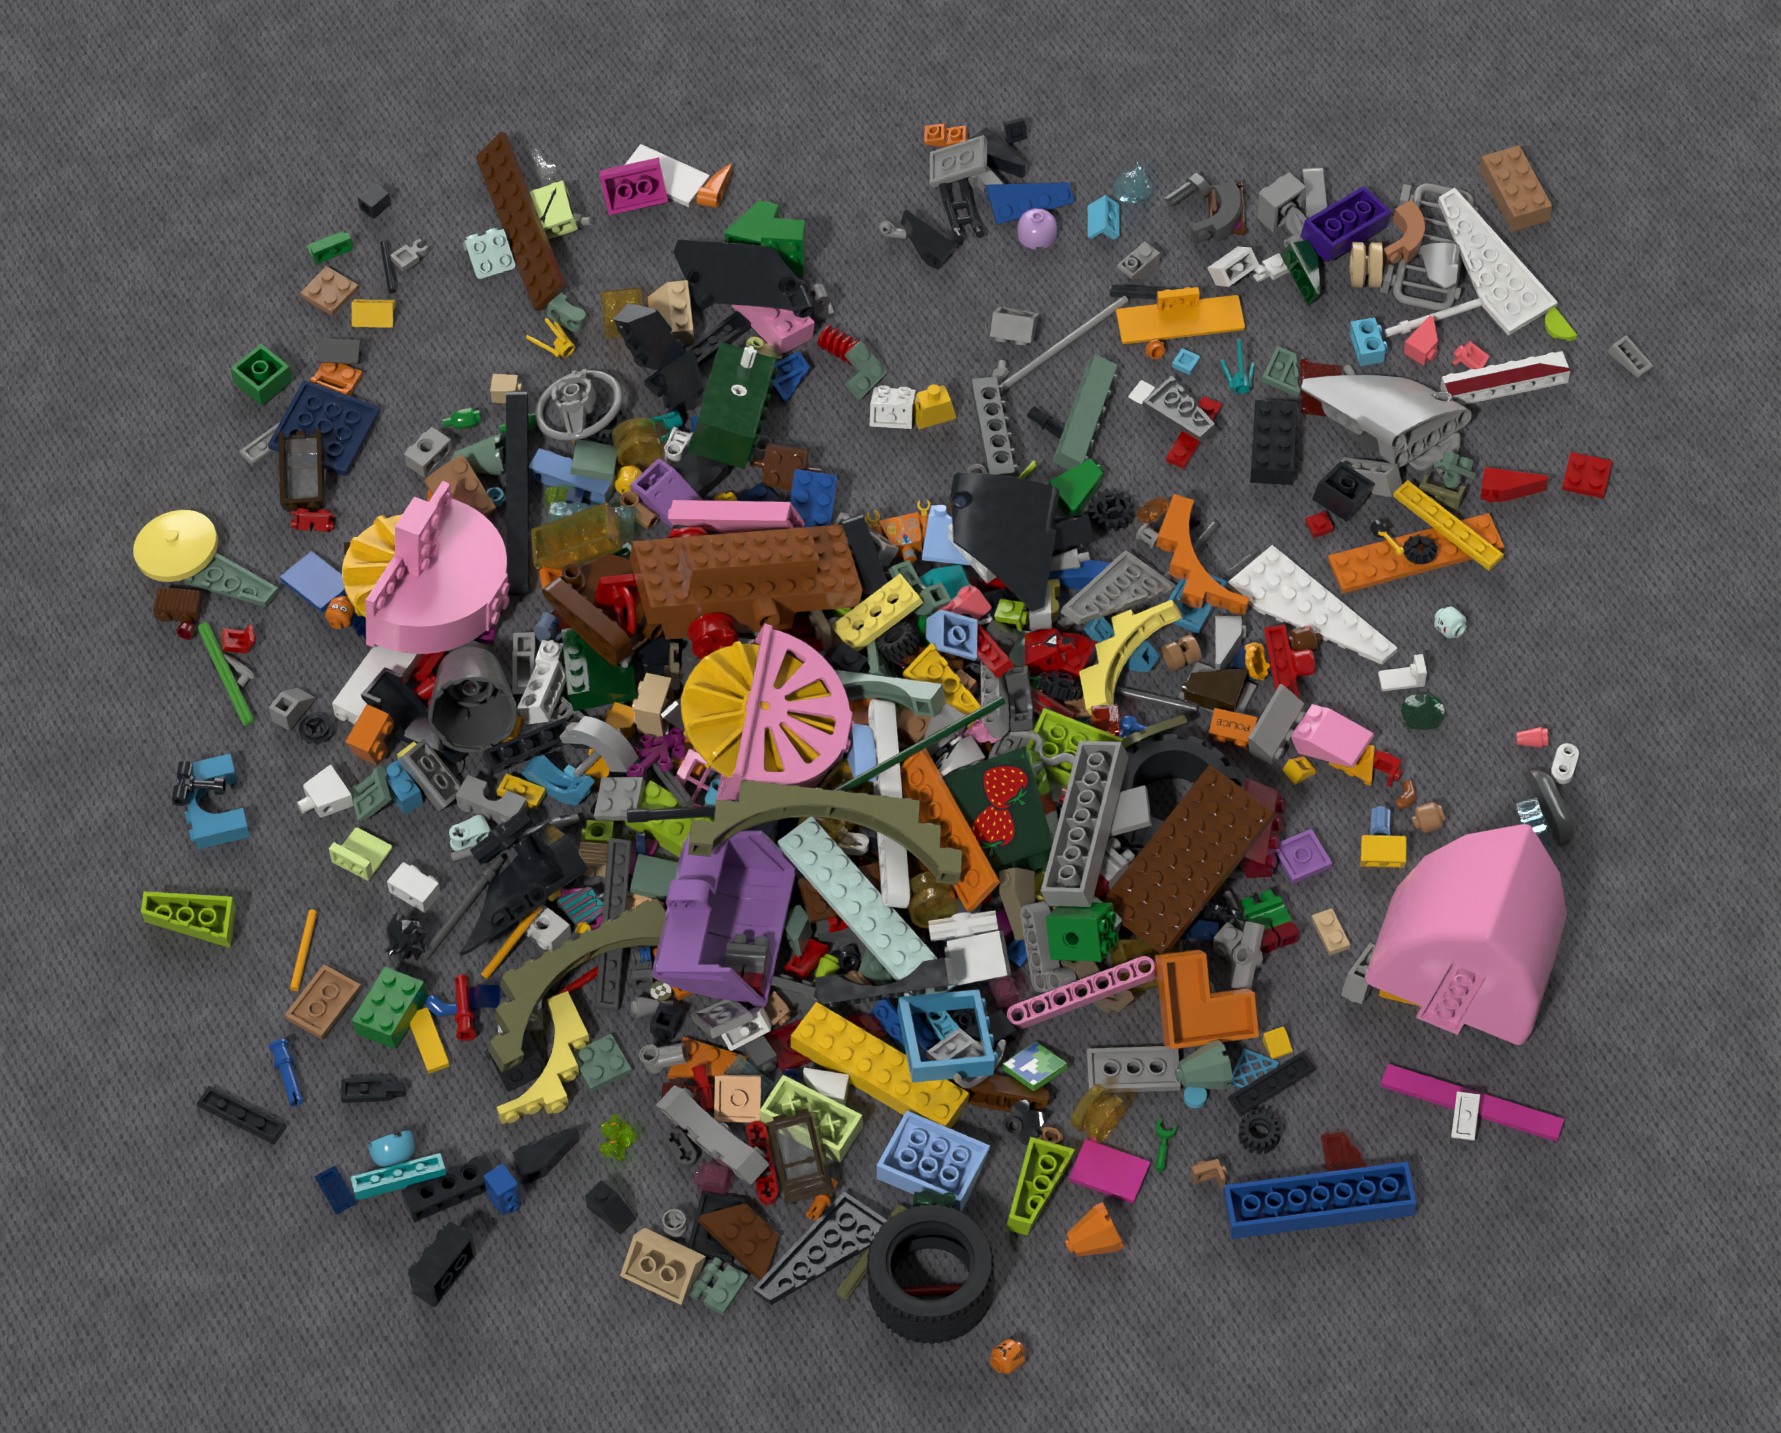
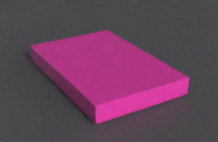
(1109, 1171)

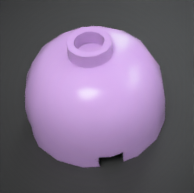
(1037, 229)

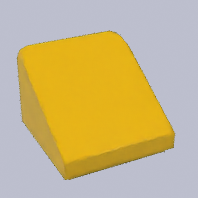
(1298, 769)
(1277, 1043)

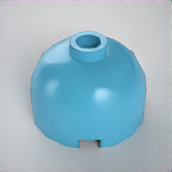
(392, 1149)

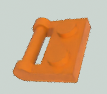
(338, 374)

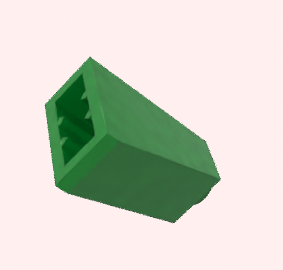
(749, 226)
(1078, 486)

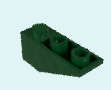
(1304, 268)

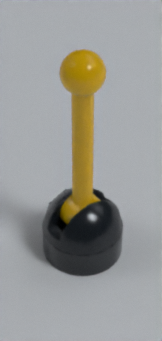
(1380, 529)

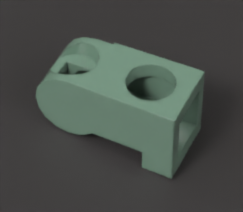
(566, 314)

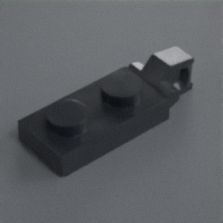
(370, 1089)

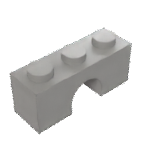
(473, 797)

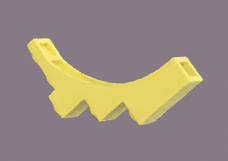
(1130, 631)
(561, 1067)

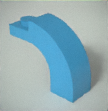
(1141, 659)
(557, 784)

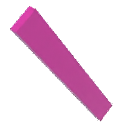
(1490, 1108)

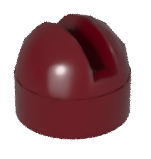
(186, 630)

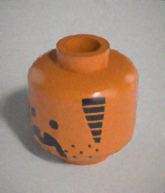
(1007, 1356)

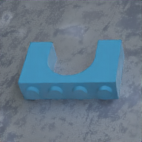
(214, 828)

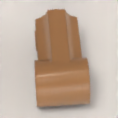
(644, 515)

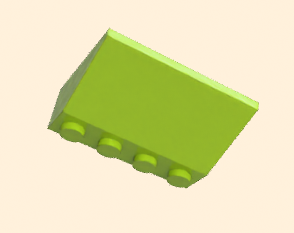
(1061, 736)

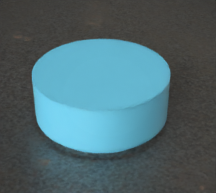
(1195, 1097)

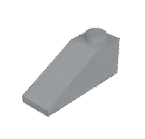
(1384, 475)
(1227, 639)
(945, 717)
(1355, 986)

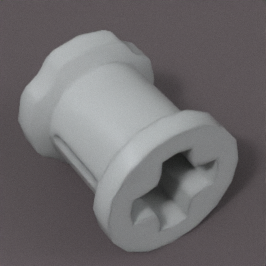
(1147, 535)

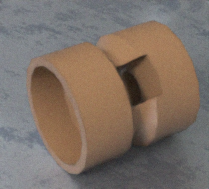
(1182, 652)

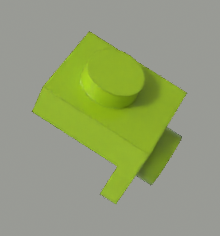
(1012, 612)

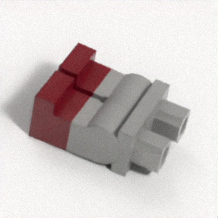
(1112, 866)

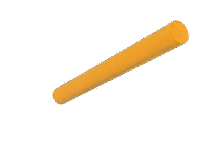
(511, 941)
(303, 951)

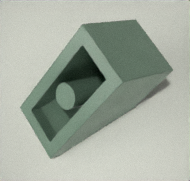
(797, 929)

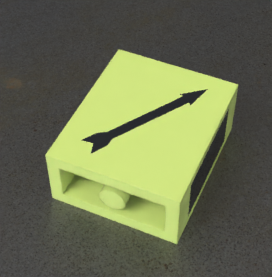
(554, 209)

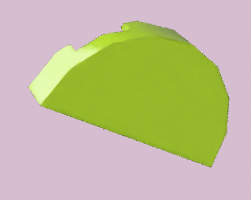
(1557, 326)

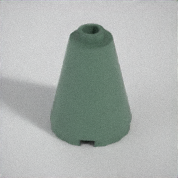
(486, 455)

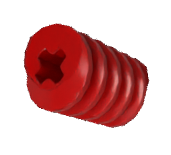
(835, 344)

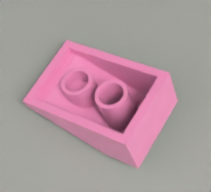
(1330, 737)

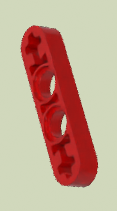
(771, 1179)

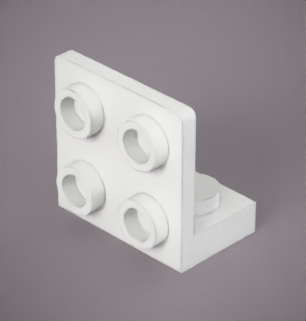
(892, 407)

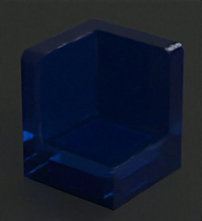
(484, 996)

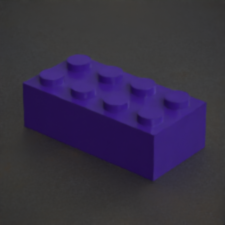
(1344, 222)

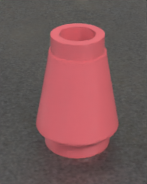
(1533, 737)

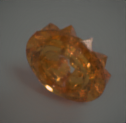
(1153, 509)

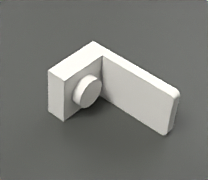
(1404, 677)

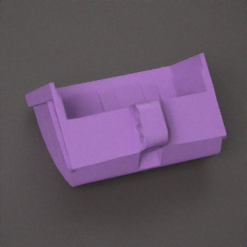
(713, 898)

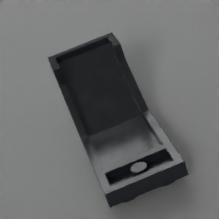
(409, 714)

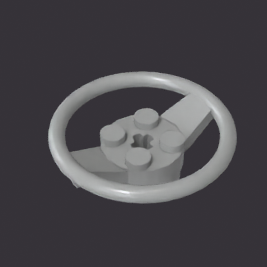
(574, 399)

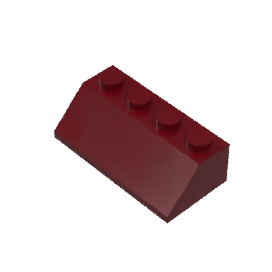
(1262, 855)

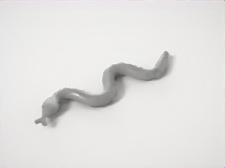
(1064, 757)

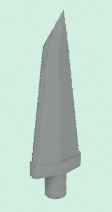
(1068, 560)

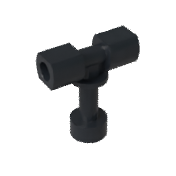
(188, 784)

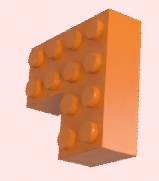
(1193, 1014)

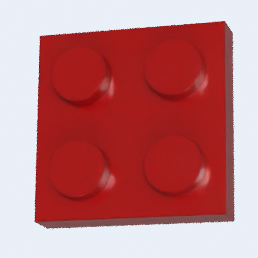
(1586, 475)

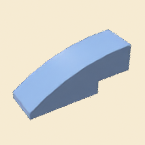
(861, 751)

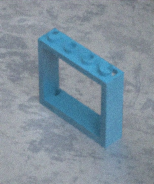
(946, 1069)

